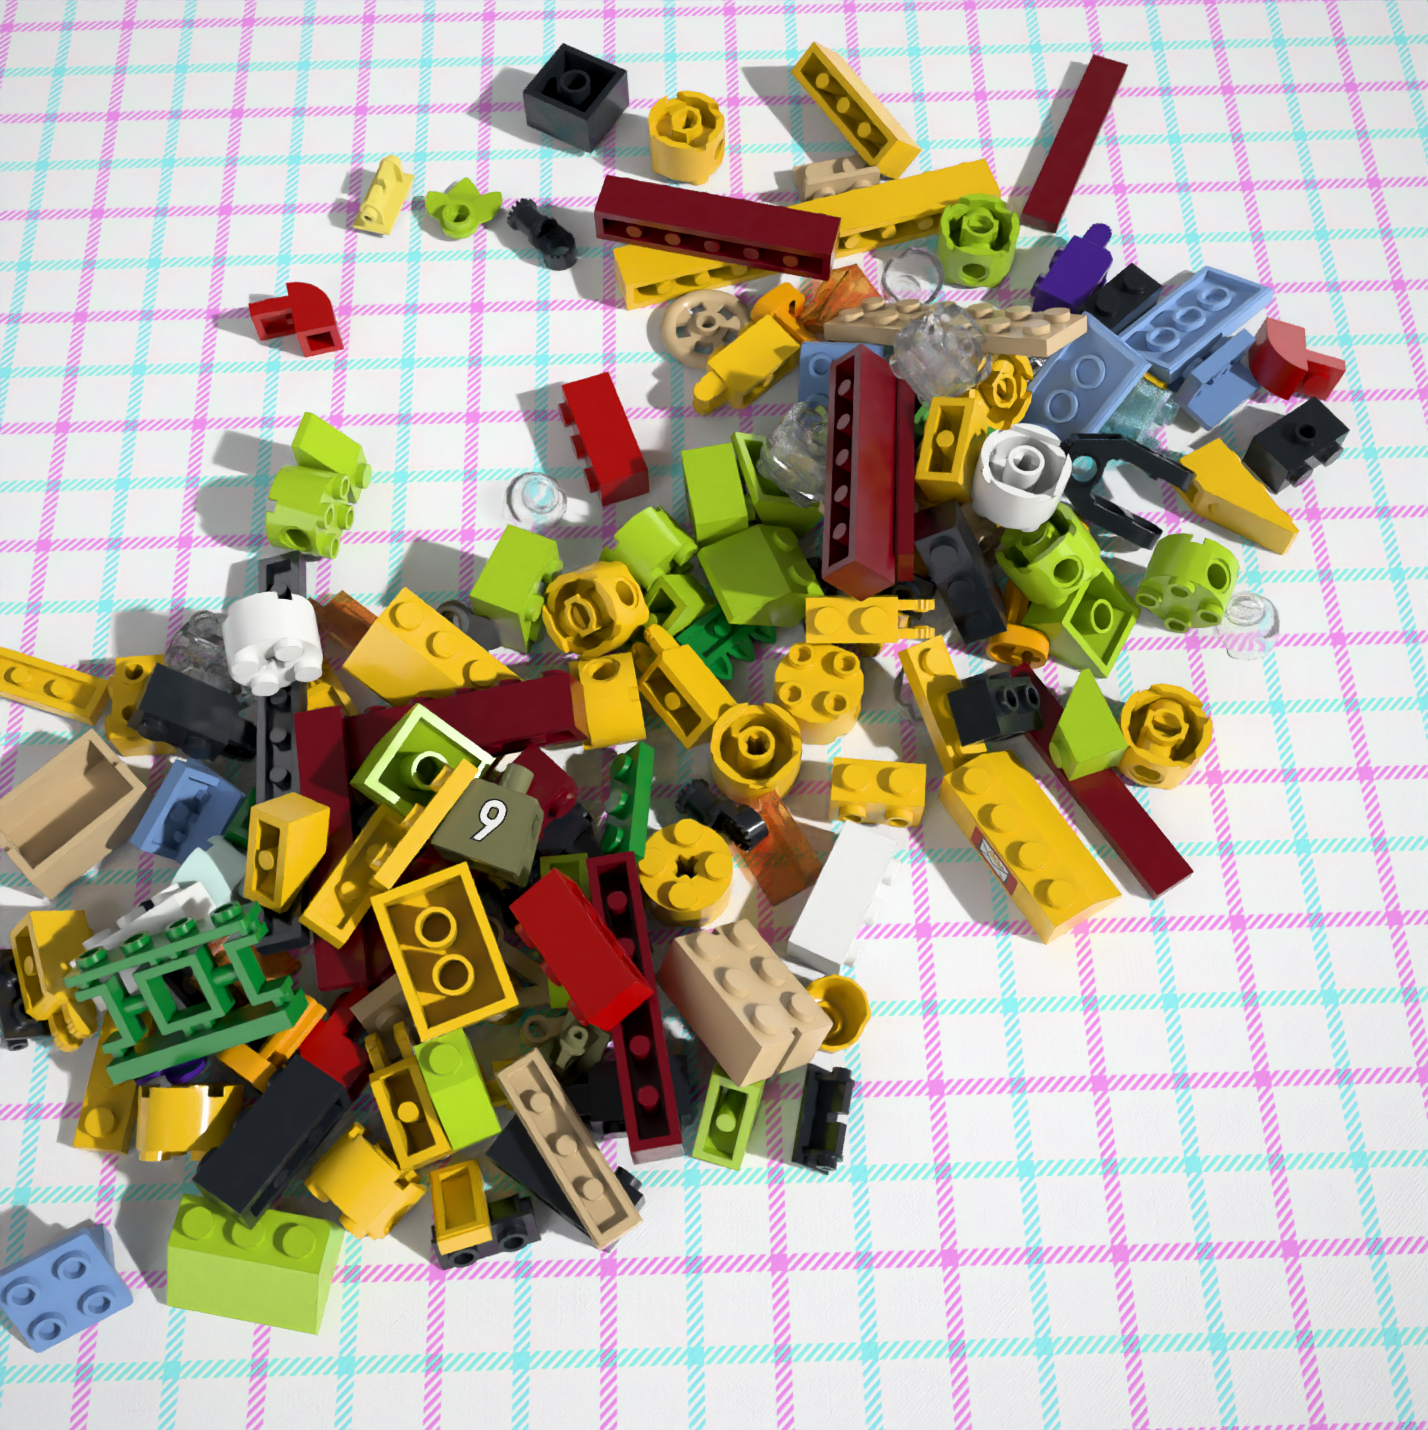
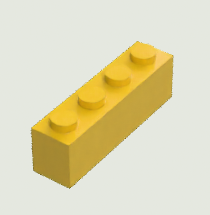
(855, 110)

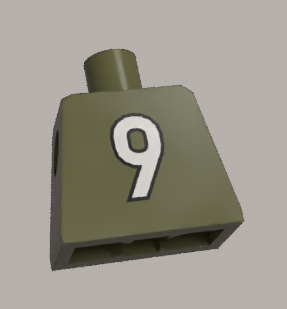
(494, 827)

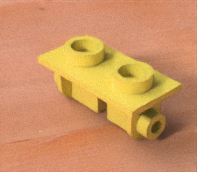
(384, 197)

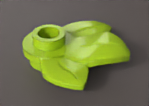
(462, 208)

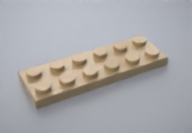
(1006, 331)

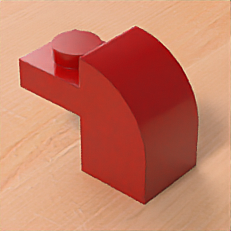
(302, 312)
(1286, 366)
(332, 1045)

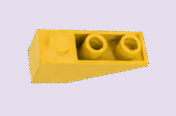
(1234, 499)

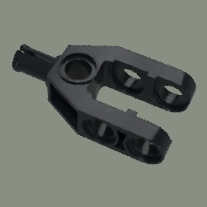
(1104, 513)

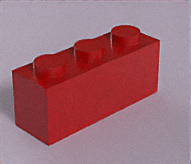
(603, 439)
(579, 951)

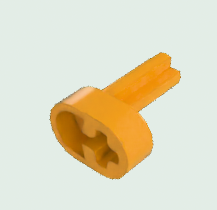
(783, 306)
(1018, 642)
(276, 1050)

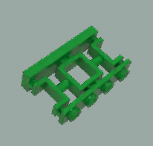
(199, 1028)

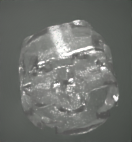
(940, 353)
(797, 454)
(200, 653)

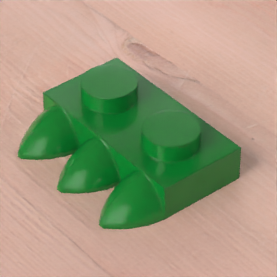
(715, 639)

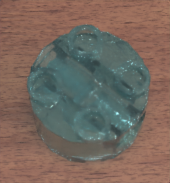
(1143, 414)

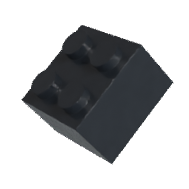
(576, 97)

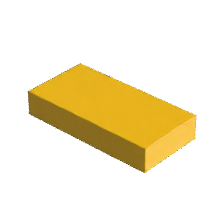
(459, 1206)

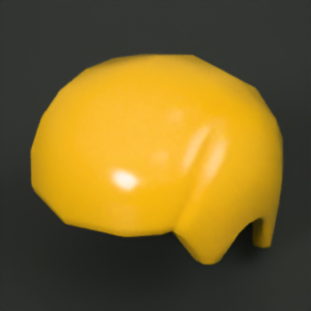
(846, 1007)

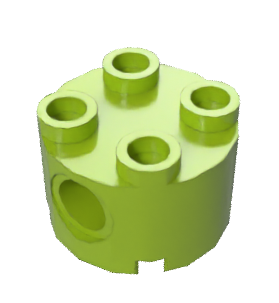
(977, 241)
(309, 511)
(652, 547)
(1052, 559)
(1188, 582)

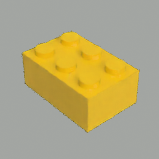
(444, 952)

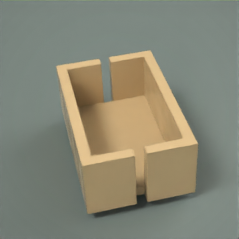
(71, 814)
(742, 1002)

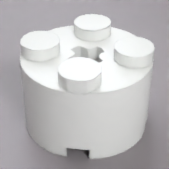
(1020, 477)
(271, 642)

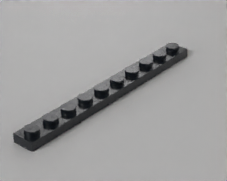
(277, 751)

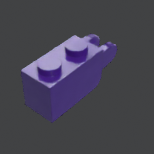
(1074, 271)

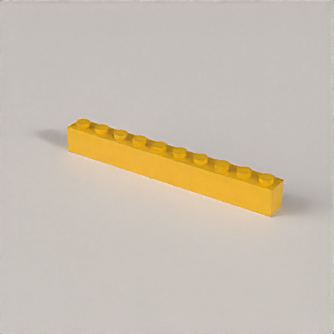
(869, 221)

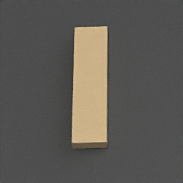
(568, 1149)

